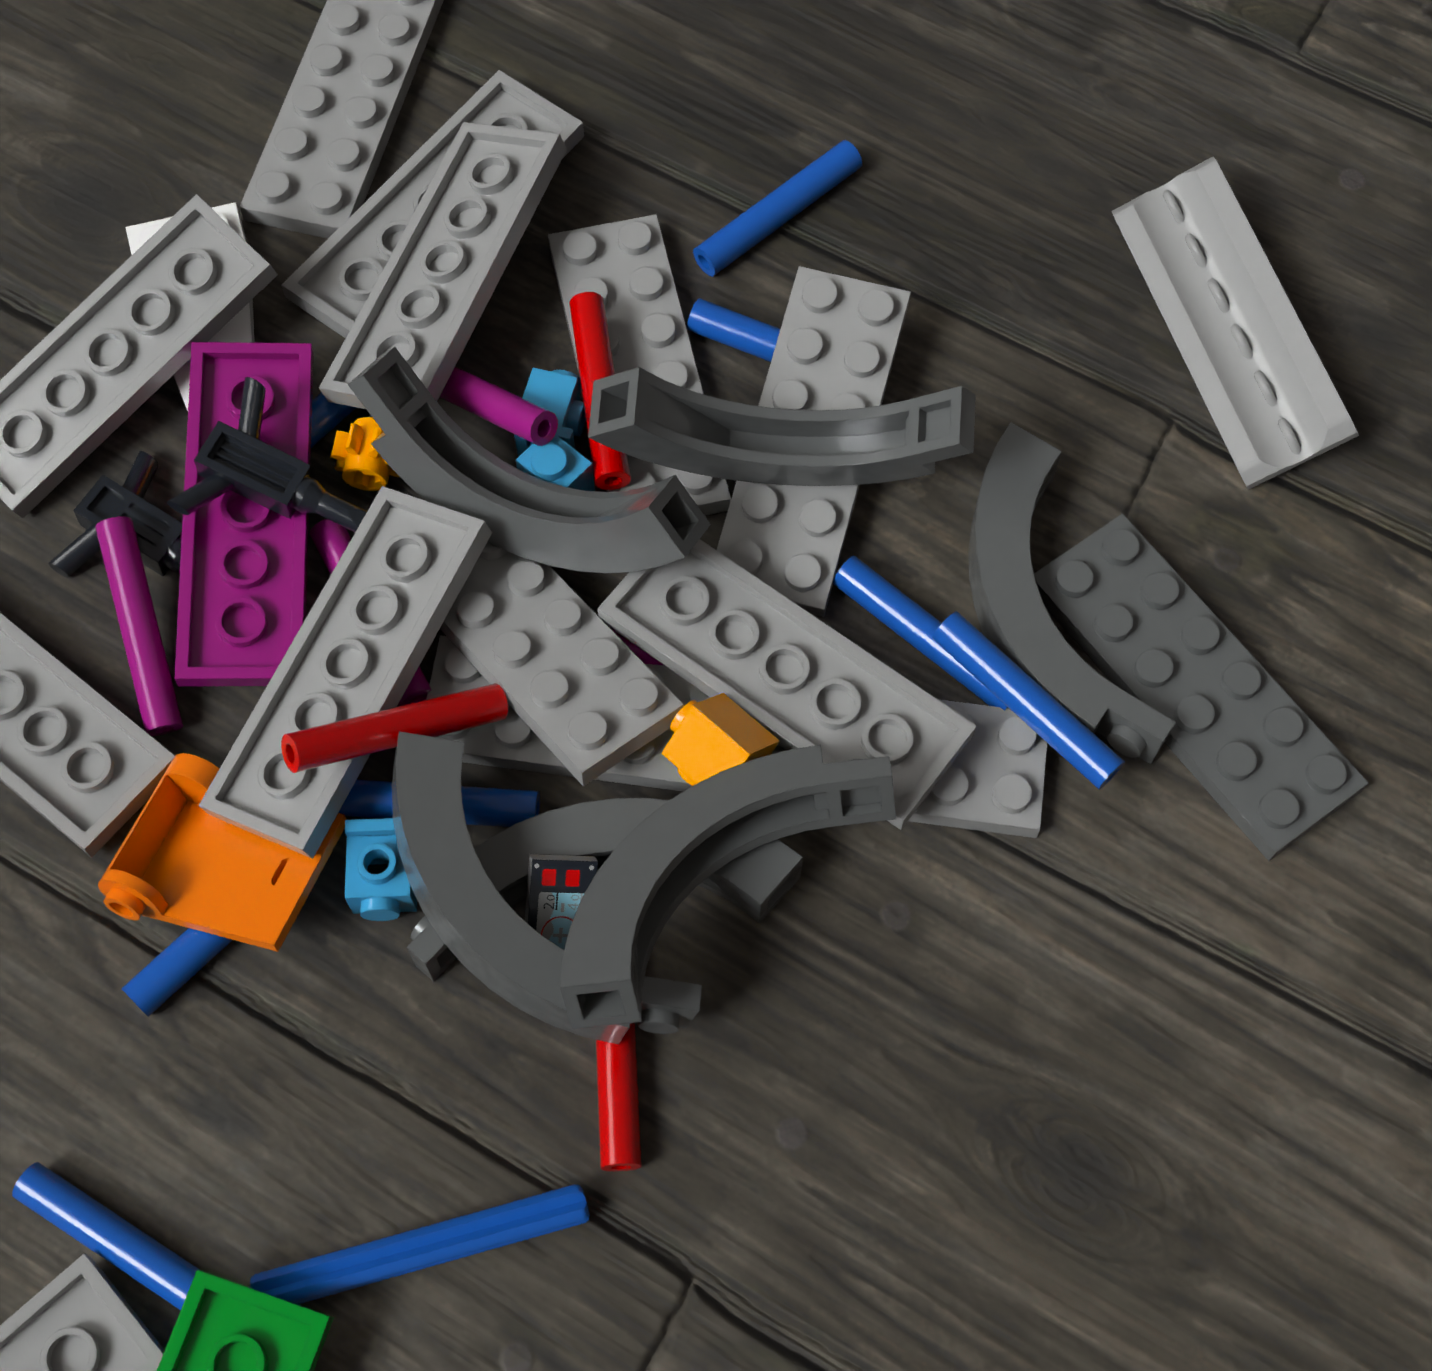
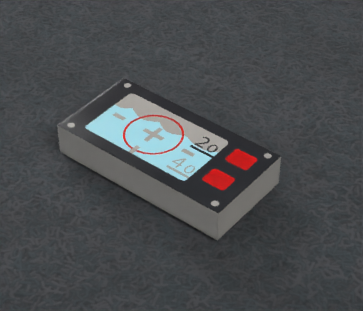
(555, 892)

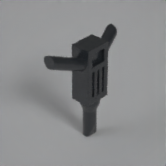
(260, 472)
(156, 531)

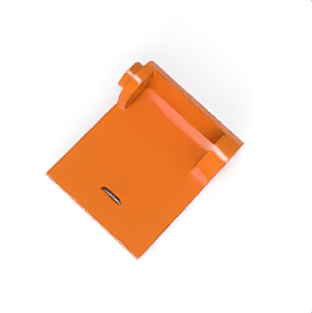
(208, 872)

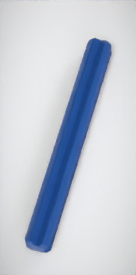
(425, 1246)

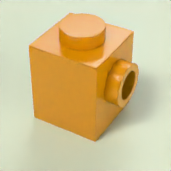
(714, 738)

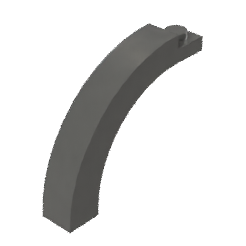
(779, 445)
(524, 513)
(1013, 609)
(595, 829)
(688, 843)
(472, 913)

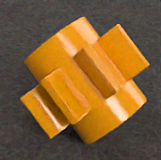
(358, 458)

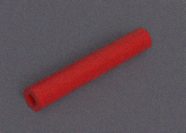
(594, 363)
(380, 729)
(618, 1104)

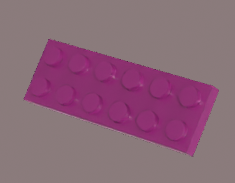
(239, 559)

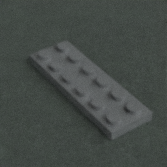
(1175, 655)

